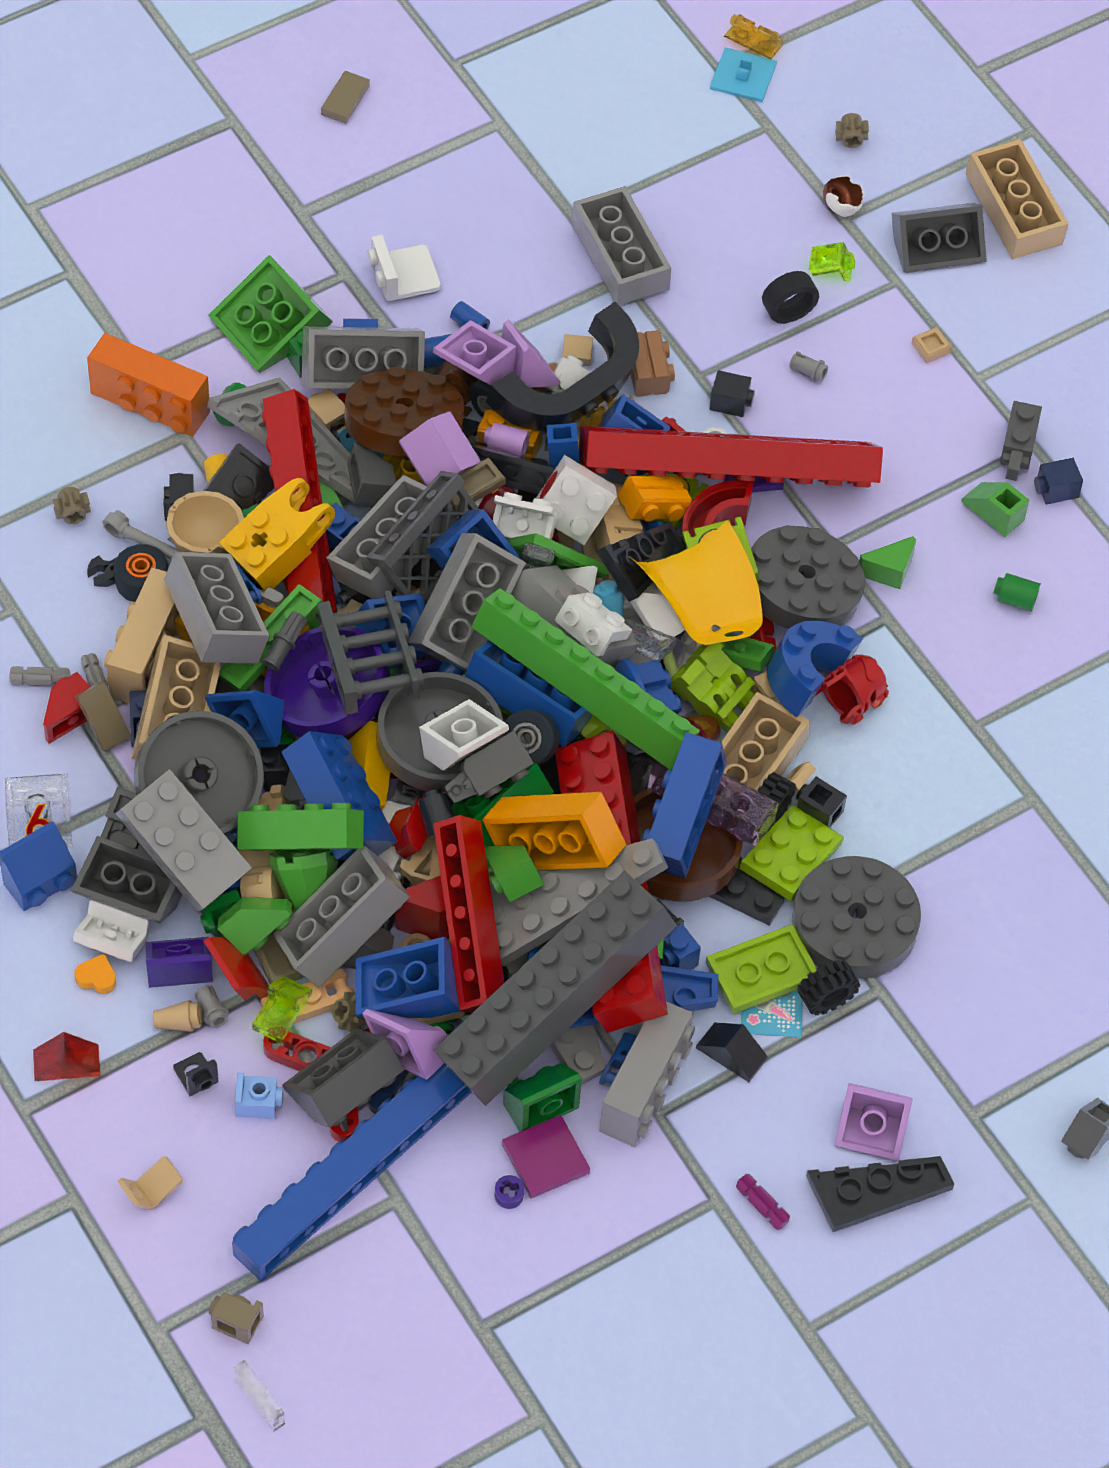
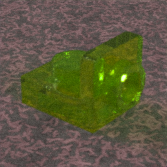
(832, 259)

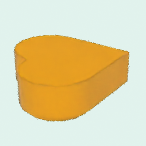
(96, 974)

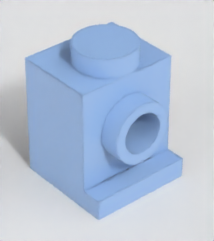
(257, 1096)

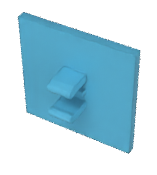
(743, 74)

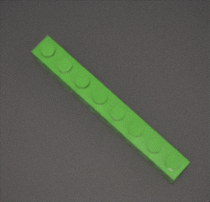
(582, 677)

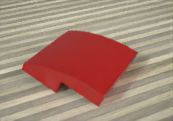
(237, 968)

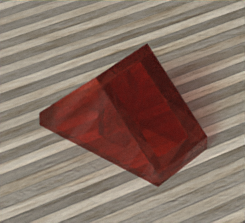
(66, 1058)

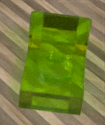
(281, 1009)

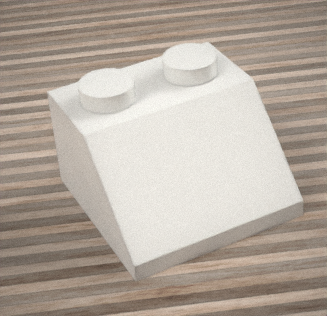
(459, 734)

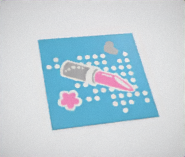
(776, 1017)

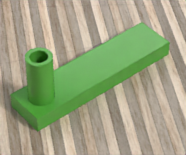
(300, 601)

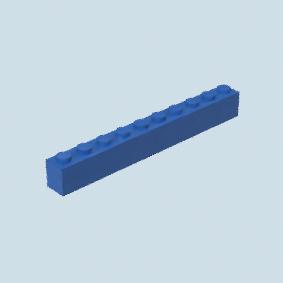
(346, 1171)

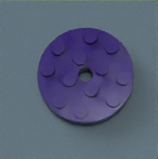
(305, 692)

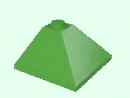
(266, 314)

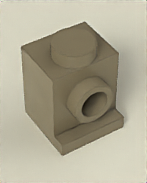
(236, 1316)

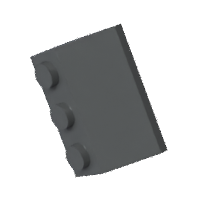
(939, 236)
(126, 881)
(344, 1077)

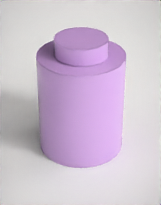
(507, 439)

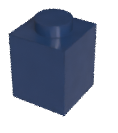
(1059, 481)

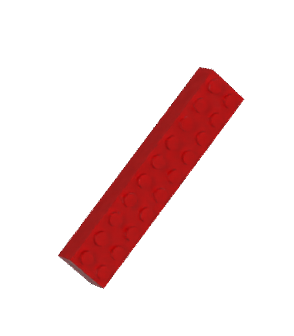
(730, 454)
(603, 767)

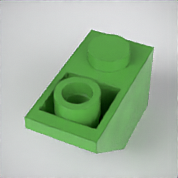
(998, 505)
(512, 870)
(253, 919)

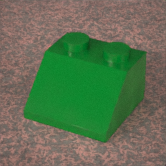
(543, 1096)

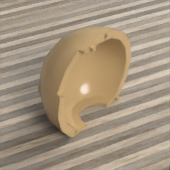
(201, 521)

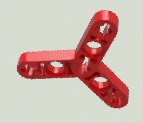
(282, 1057)

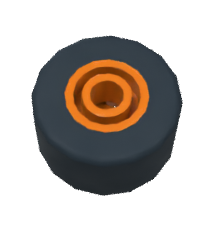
(134, 566)

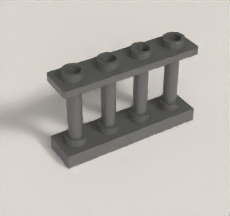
(345, 668)

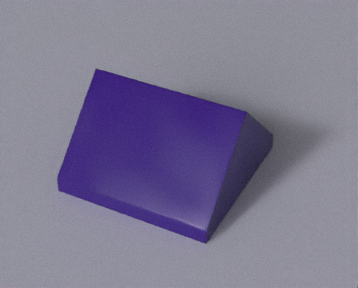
(178, 962)

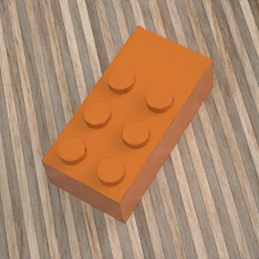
(148, 384)

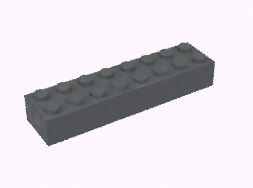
(555, 987)

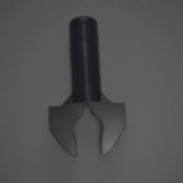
(99, 565)

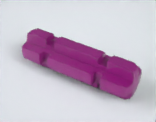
(763, 1201)

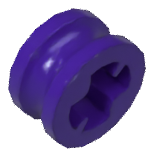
(502, 1198)

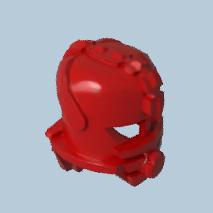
(855, 688)

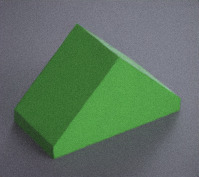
(889, 563)

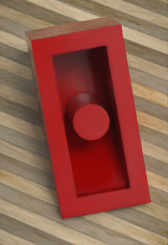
(63, 710)

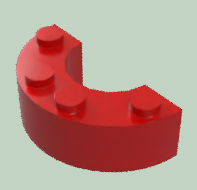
(717, 504)

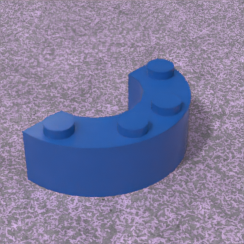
(803, 649)

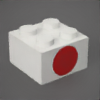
(578, 498)

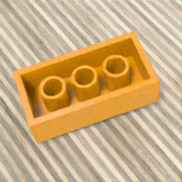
(558, 829)

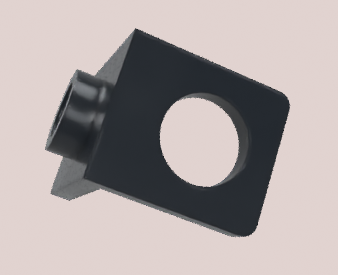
(198, 1078)

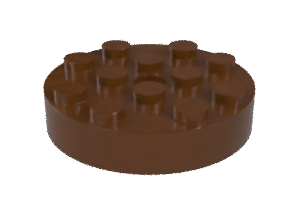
(394, 403)
(711, 866)

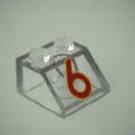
(36, 802)

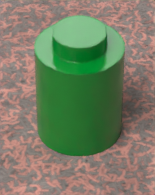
(1017, 591)

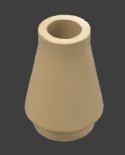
(181, 1016)

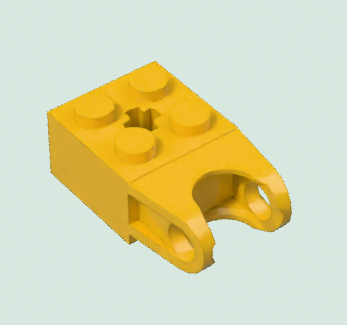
(277, 535)

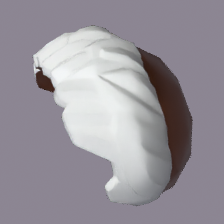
(843, 195)

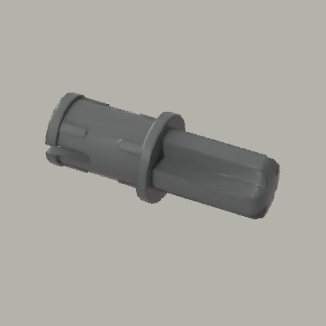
(284, 641)

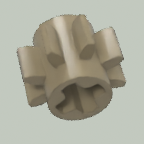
(852, 130)
(71, 505)
(345, 1013)

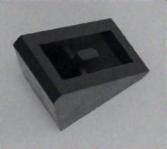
(733, 1048)

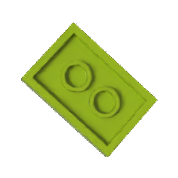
(791, 852)
(761, 968)

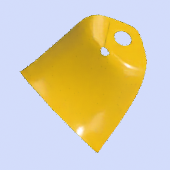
(711, 587)

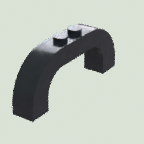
(536, 410)

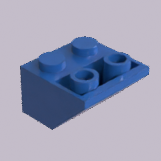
(629, 414)

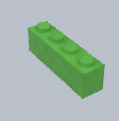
(300, 829)

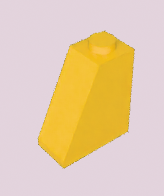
(368, 757)

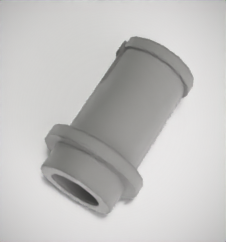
(815, 369)
(214, 1012)

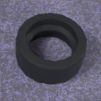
(795, 307)

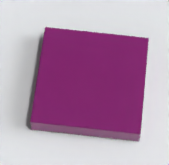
(545, 1156)

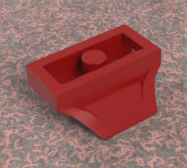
(408, 830)

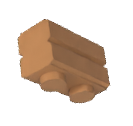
(651, 368)

